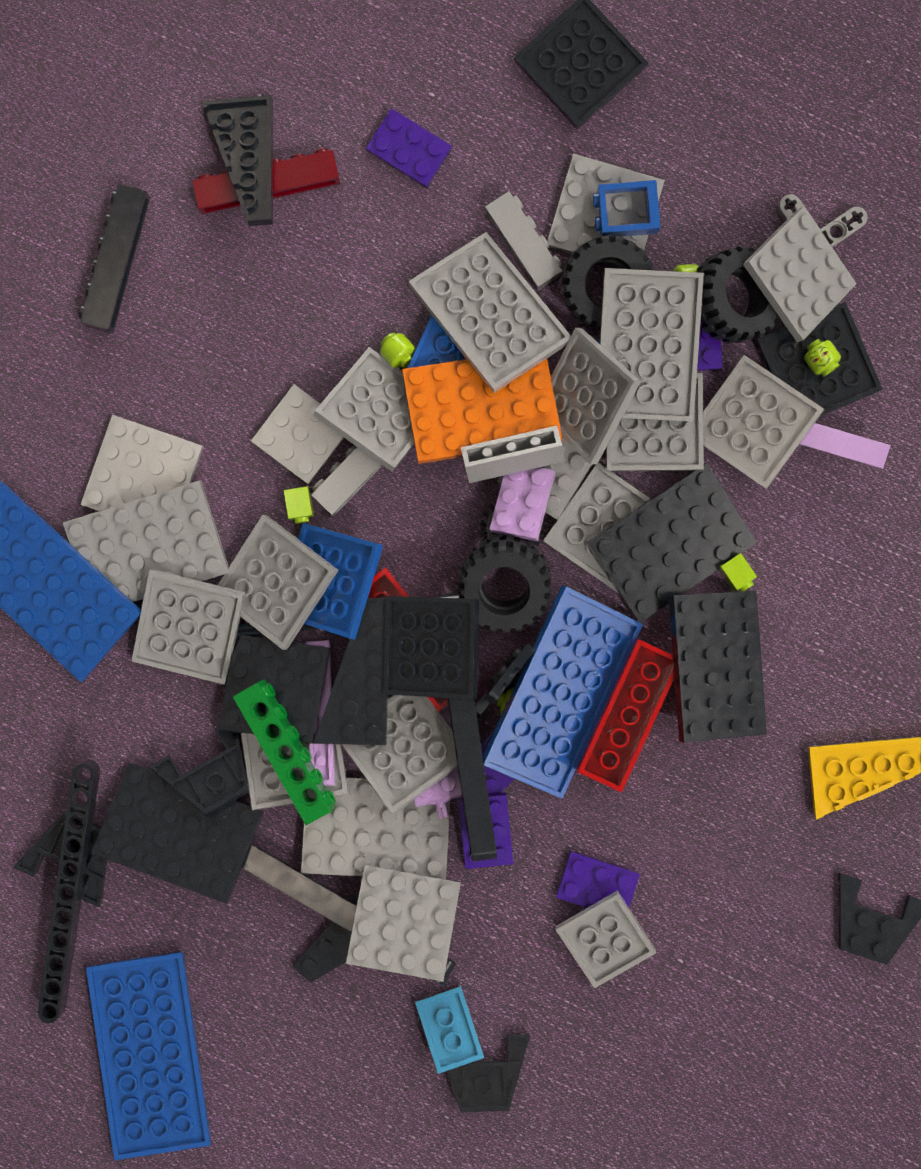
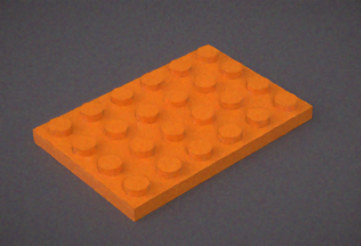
(457, 409)

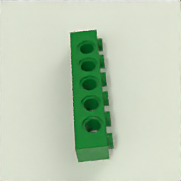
(284, 765)

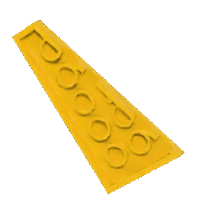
(859, 770)

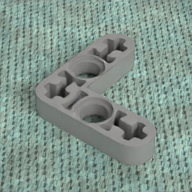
(826, 229)

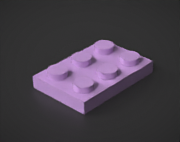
(522, 503)

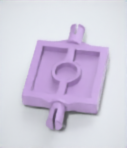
(441, 793)

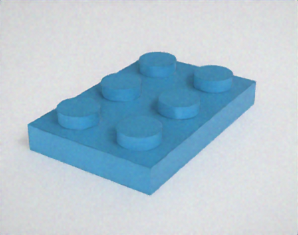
(449, 1030)

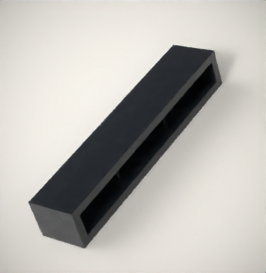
(115, 258)

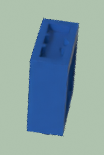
(652, 209)

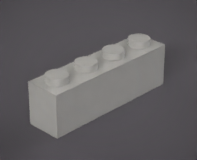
(523, 241)
(513, 454)
(345, 480)

